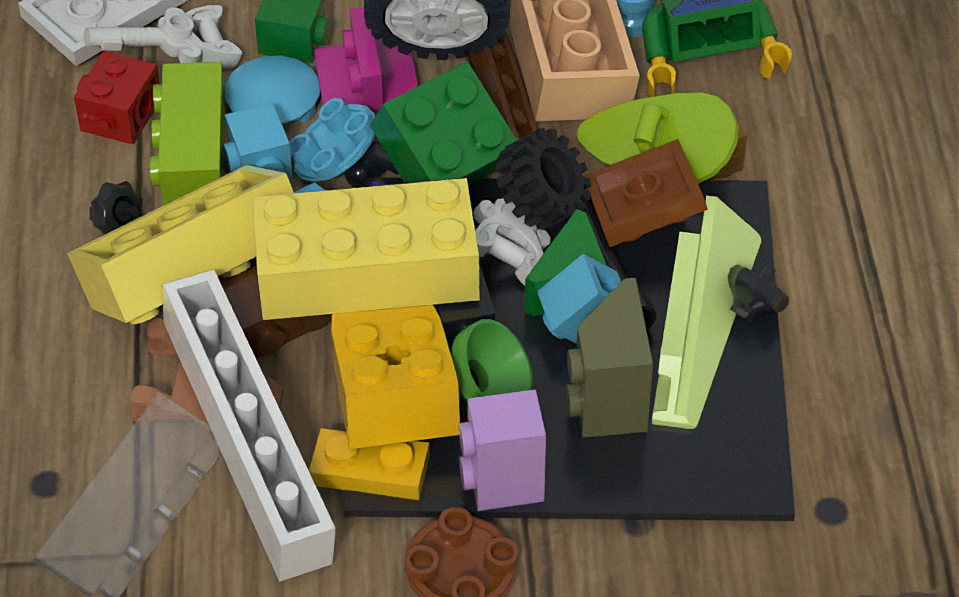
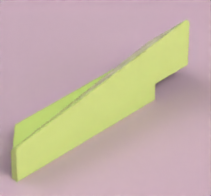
(700, 312)

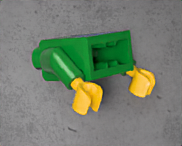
(708, 28)

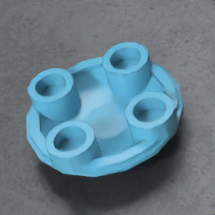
(275, 80)
(332, 141)

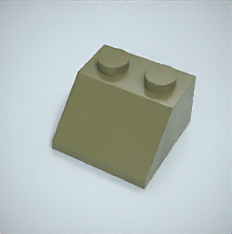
(611, 367)

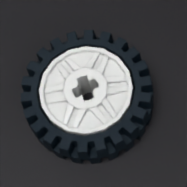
(438, 25)

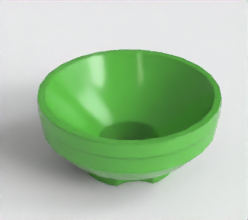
(494, 357)

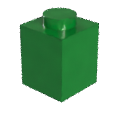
(292, 28)

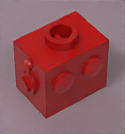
(116, 97)

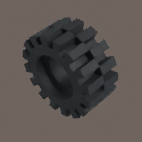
(543, 178)

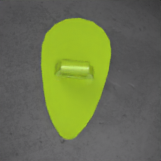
(698, 120)

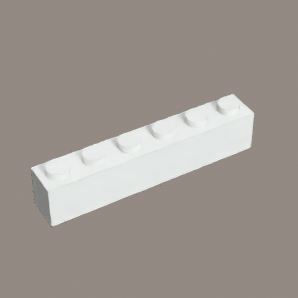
(248, 426)

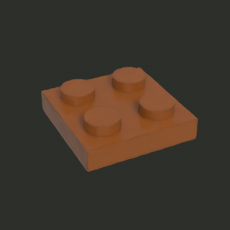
(645, 193)

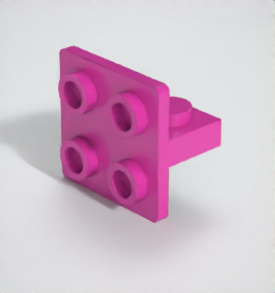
(363, 68)

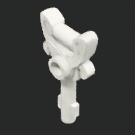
(173, 36)
(508, 237)

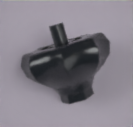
(115, 206)
(754, 293)

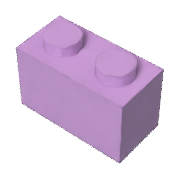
(503, 450)

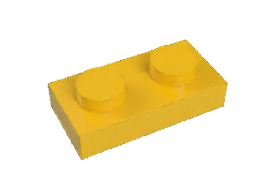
(380, 469)

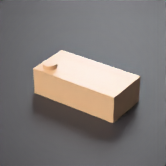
(573, 56)

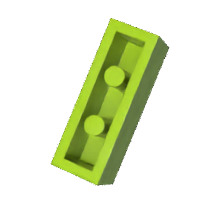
(188, 128)

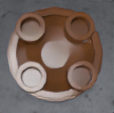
(461, 558)

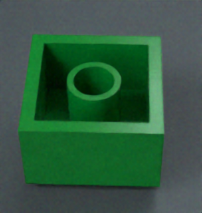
(443, 129)

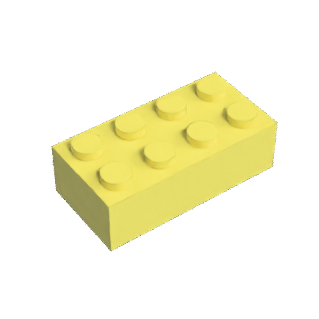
(184, 238)
(365, 249)

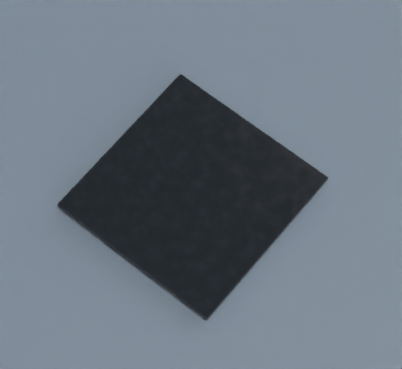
(721, 470)

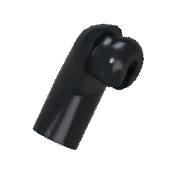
(370, 165)

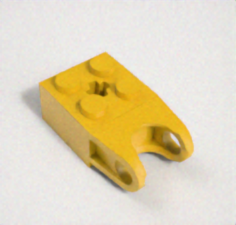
(394, 376)

